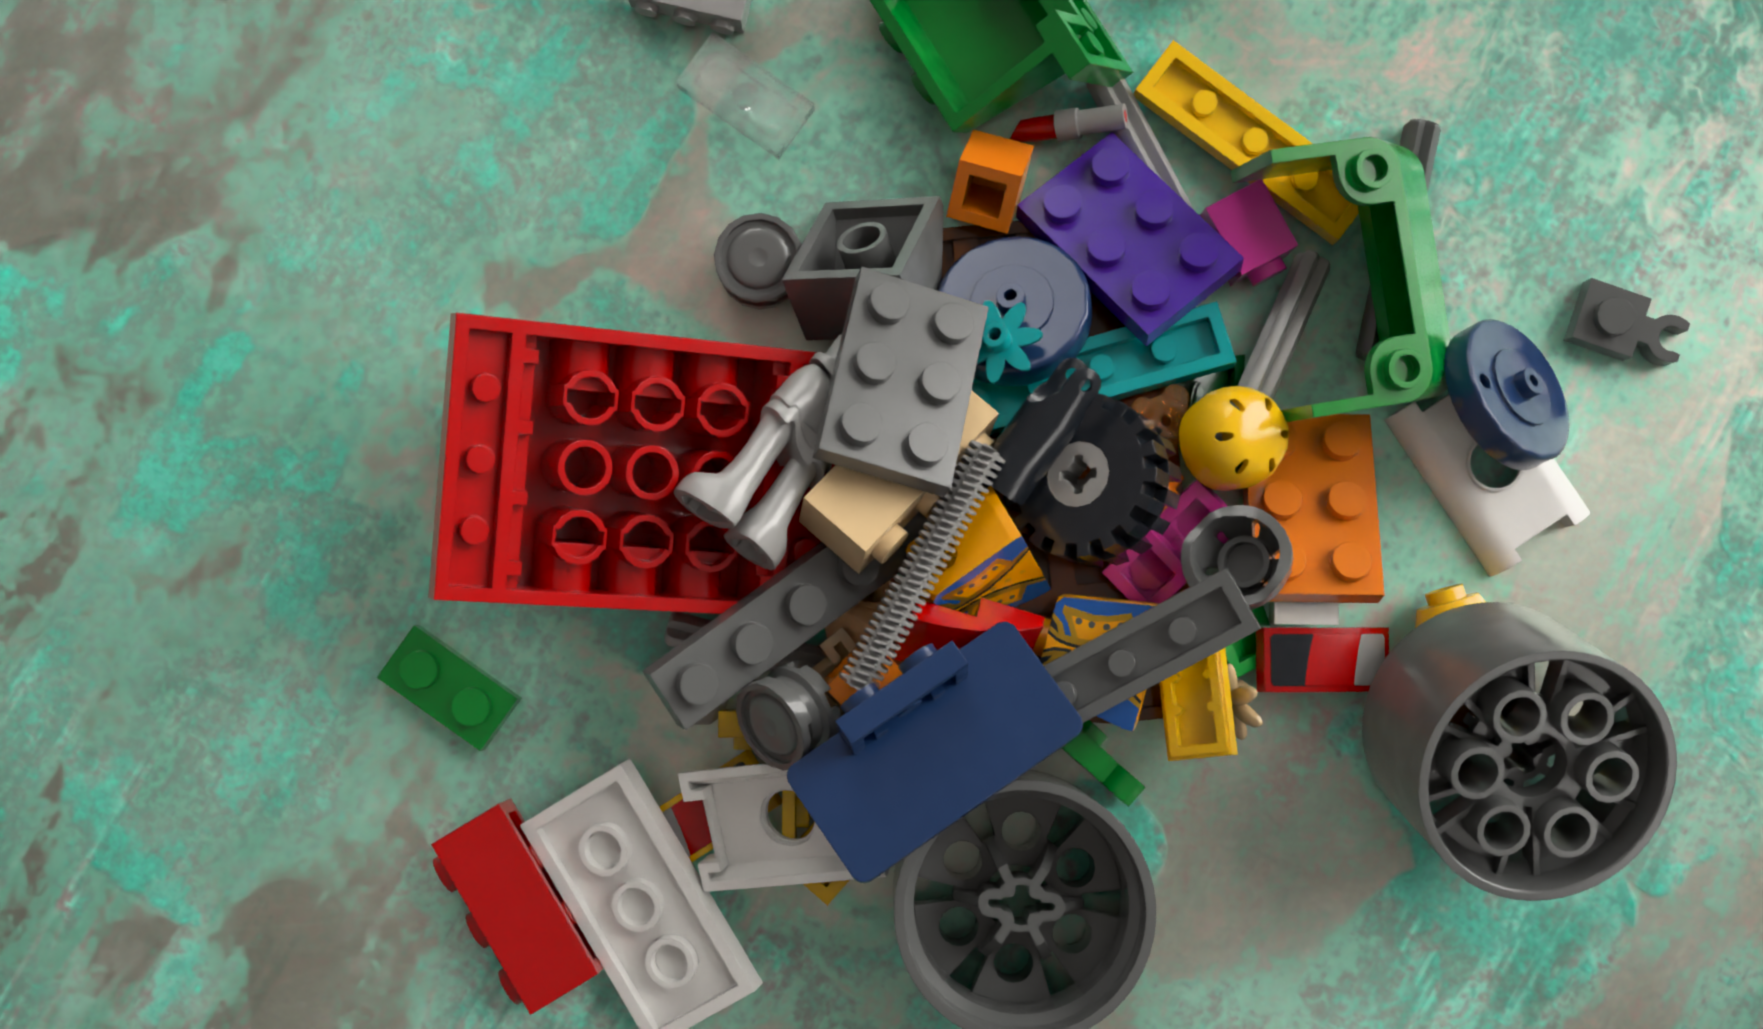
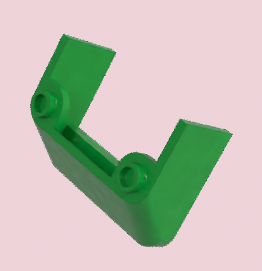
(1400, 260)

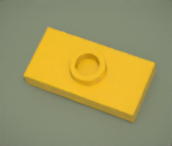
(1199, 711)

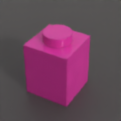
(1255, 230)

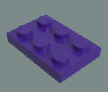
(1131, 237)

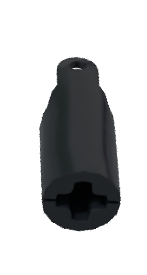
(1042, 429)

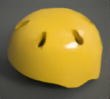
(1250, 436)

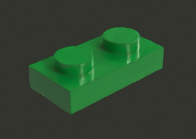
(449, 687)

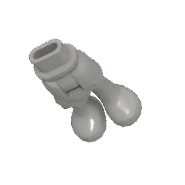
(785, 433)

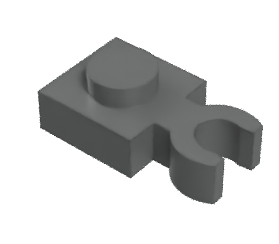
(1616, 323)

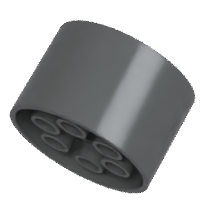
(1609, 763)
(1101, 963)

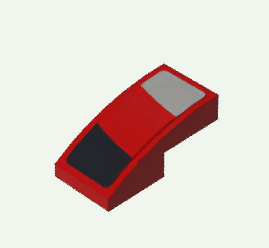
(1319, 658)

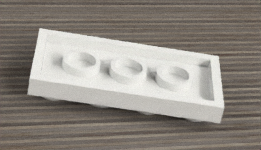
(641, 902)

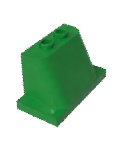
(994, 53)

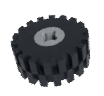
(1115, 501)

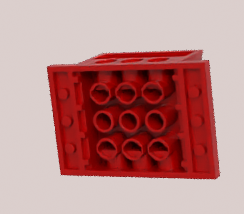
(570, 461)

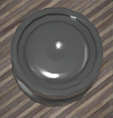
(754, 258)
(786, 714)

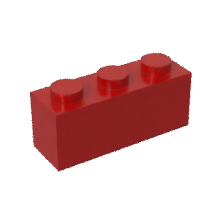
(515, 907)

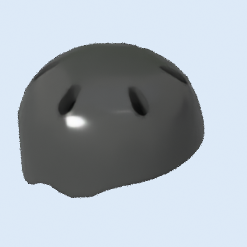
(1247, 557)

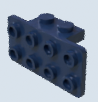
(931, 747)

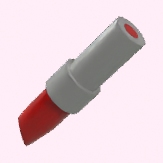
(1071, 124)

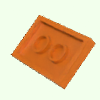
(1328, 509)

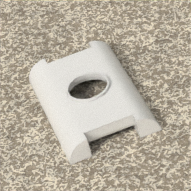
(1488, 518)
(743, 839)

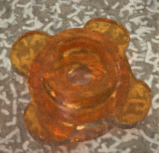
(1171, 403)

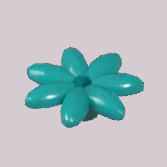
(1009, 343)

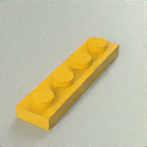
(1238, 130)

